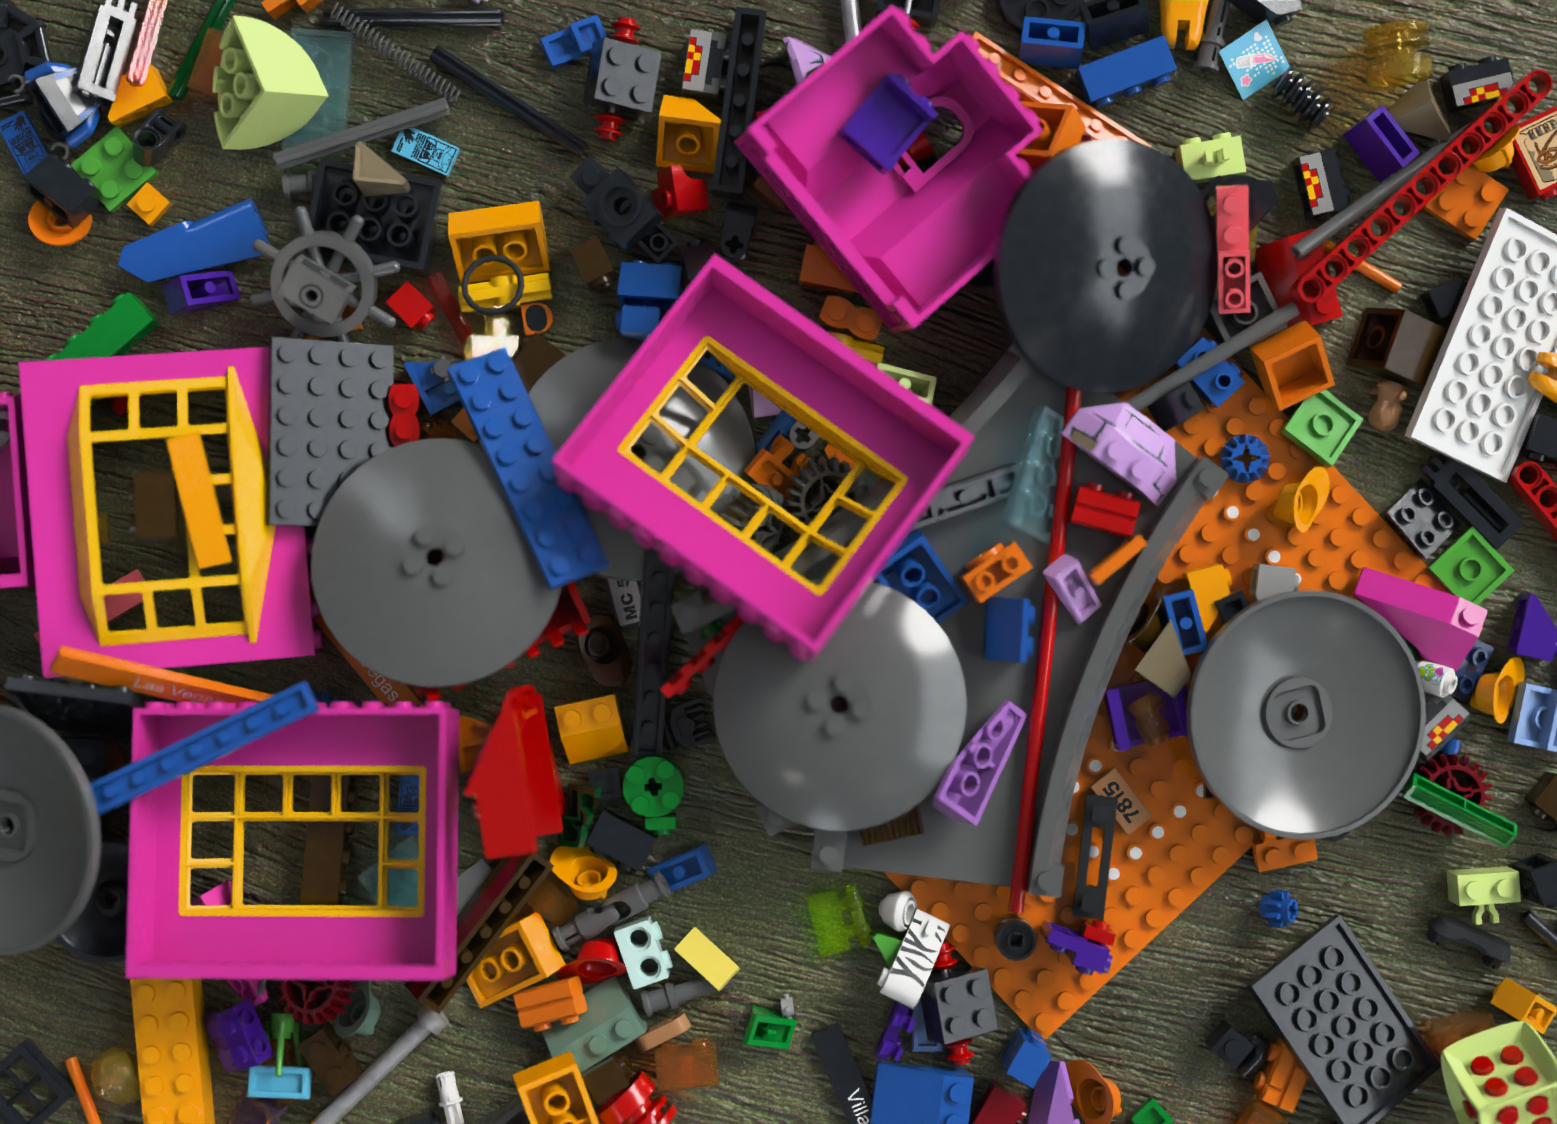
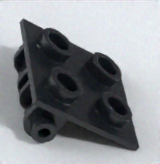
(1421, 519)

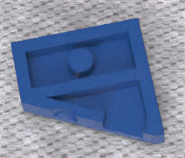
(431, 388)

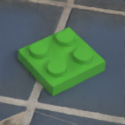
(113, 169)
(1322, 427)
(1470, 567)

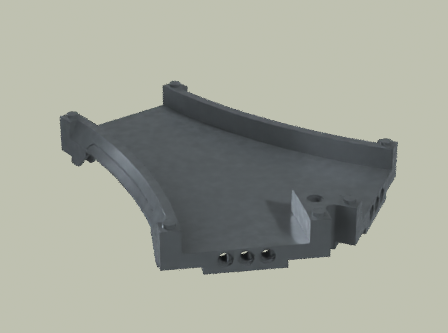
(1083, 654)

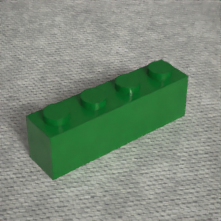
(111, 332)

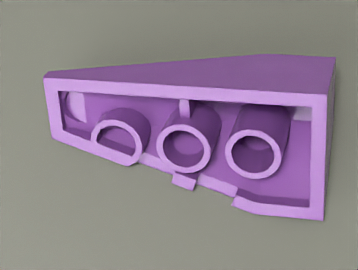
(977, 768)
(1053, 1097)

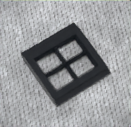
(46, 1071)

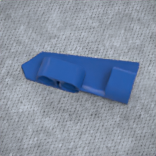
(197, 245)

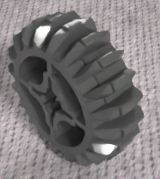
(814, 475)
(743, 509)

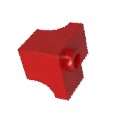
(679, 194)

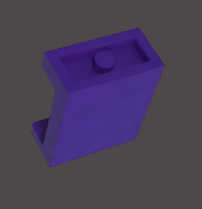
(887, 122)
(1123, 724)

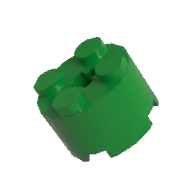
(643, 799)

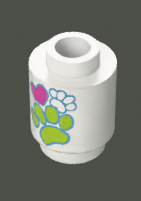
(1437, 678)

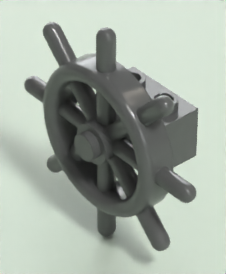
(321, 288)

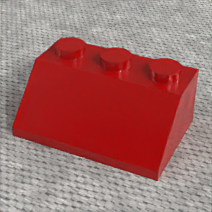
(1283, 269)

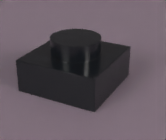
(608, 780)

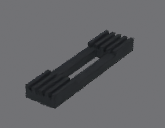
(1098, 813)

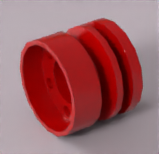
(634, 1106)

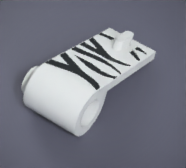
(914, 959)

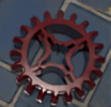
(1475, 790)
(308, 1006)

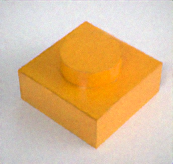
(149, 204)

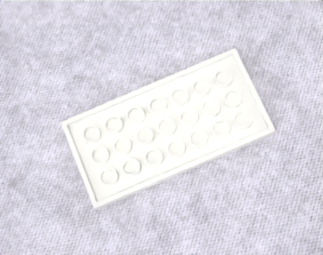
(1478, 388)

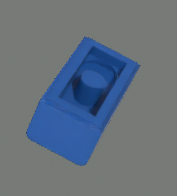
(686, 867)

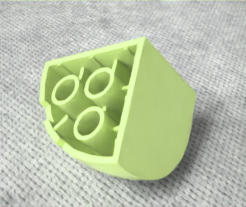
(263, 85)

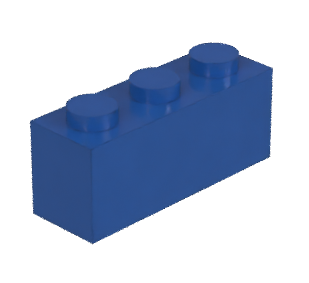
(1126, 72)

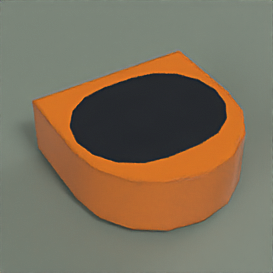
(536, 318)

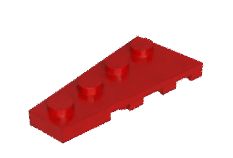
(702, 660)

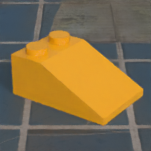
(516, 960)

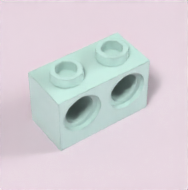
(635, 953)

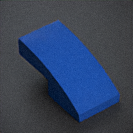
(572, 42)

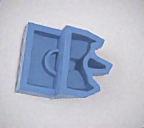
(1534, 717)

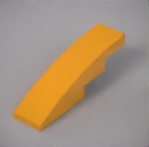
(199, 499)

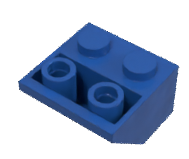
(1007, 629)

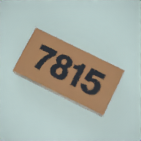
(1130, 810)

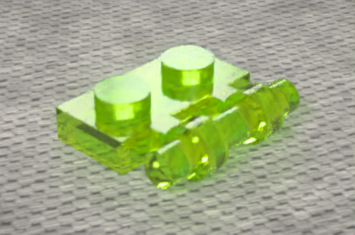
(829, 922)

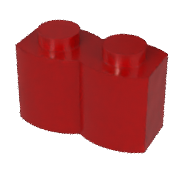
(404, 405)

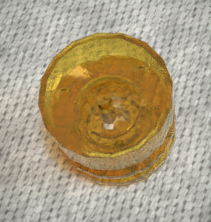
(1397, 49)

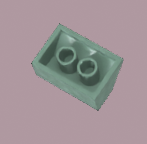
(601, 1030)

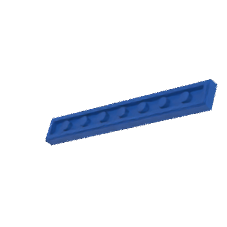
(203, 747)

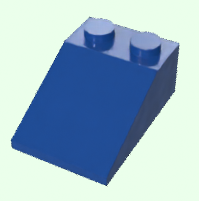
(922, 578)
(920, 1094)

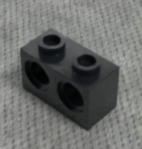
(1538, 879)

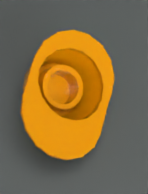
(1498, 154)
(1303, 500)
(1498, 691)
(583, 871)

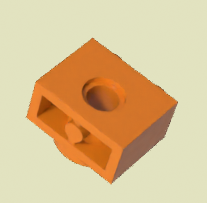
(994, 570)

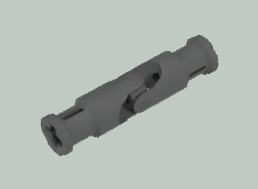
(596, 919)

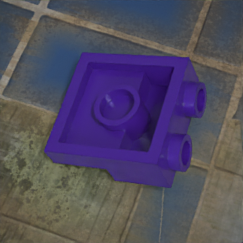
(1083, 952)
(238, 1036)

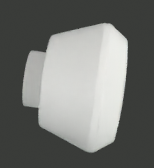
(898, 910)

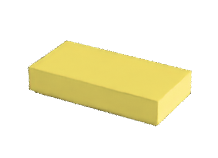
(707, 959)

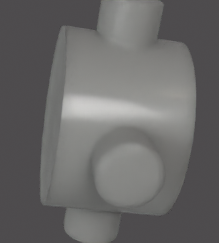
(787, 1006)

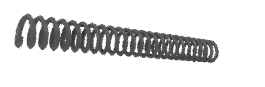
(393, 55)

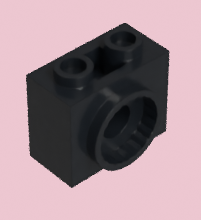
(604, 209)

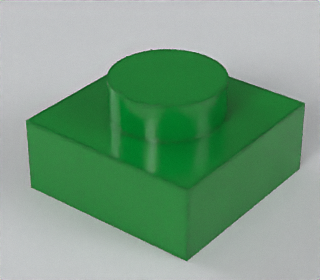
(662, 824)
(1151, 1113)

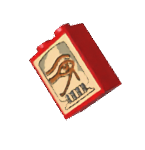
(1537, 155)

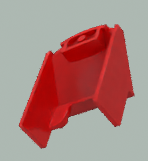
(516, 778)

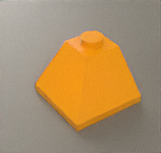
(687, 135)

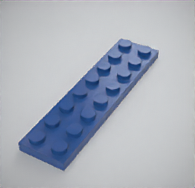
(523, 465)

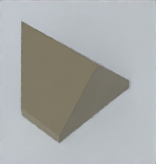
(1421, 112)
(374, 175)
(1165, 663)

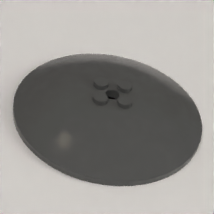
(854, 764)

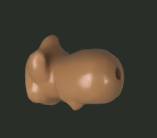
(1387, 409)

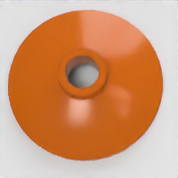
(44, 227)

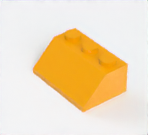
(505, 231)

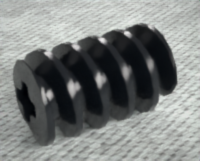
(1301, 98)

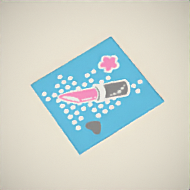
(1254, 59)

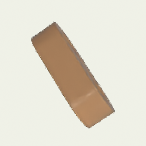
(663, 1031)

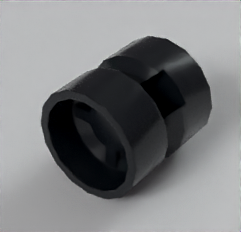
(1014, 937)

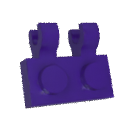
(889, 1042)

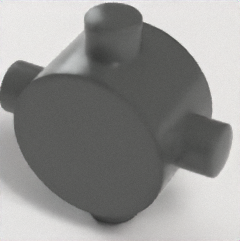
(441, 367)

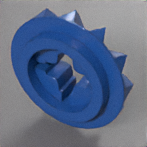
(1235, 469)

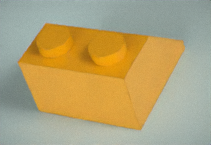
(591, 728)

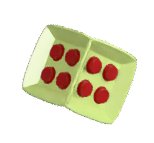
(1501, 1077)

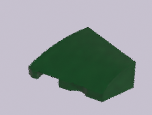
(581, 810)

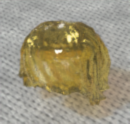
(116, 1076)

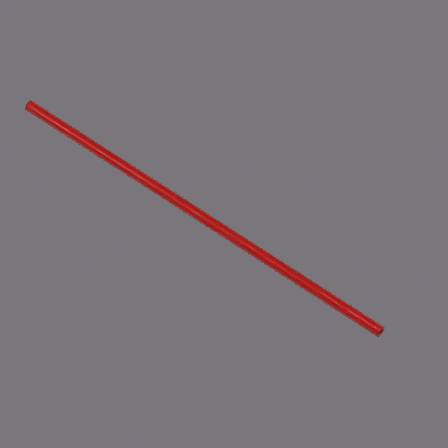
(1043, 665)

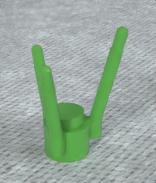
(281, 1027)

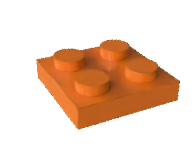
(1467, 202)

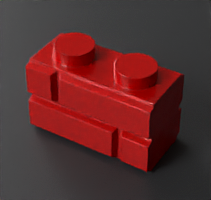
(1104, 511)

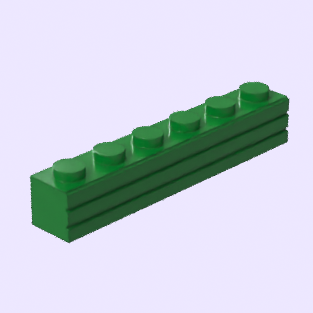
(1460, 811)

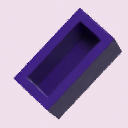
(1381, 143)

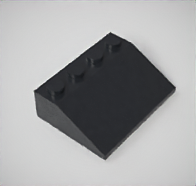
(394, 225)

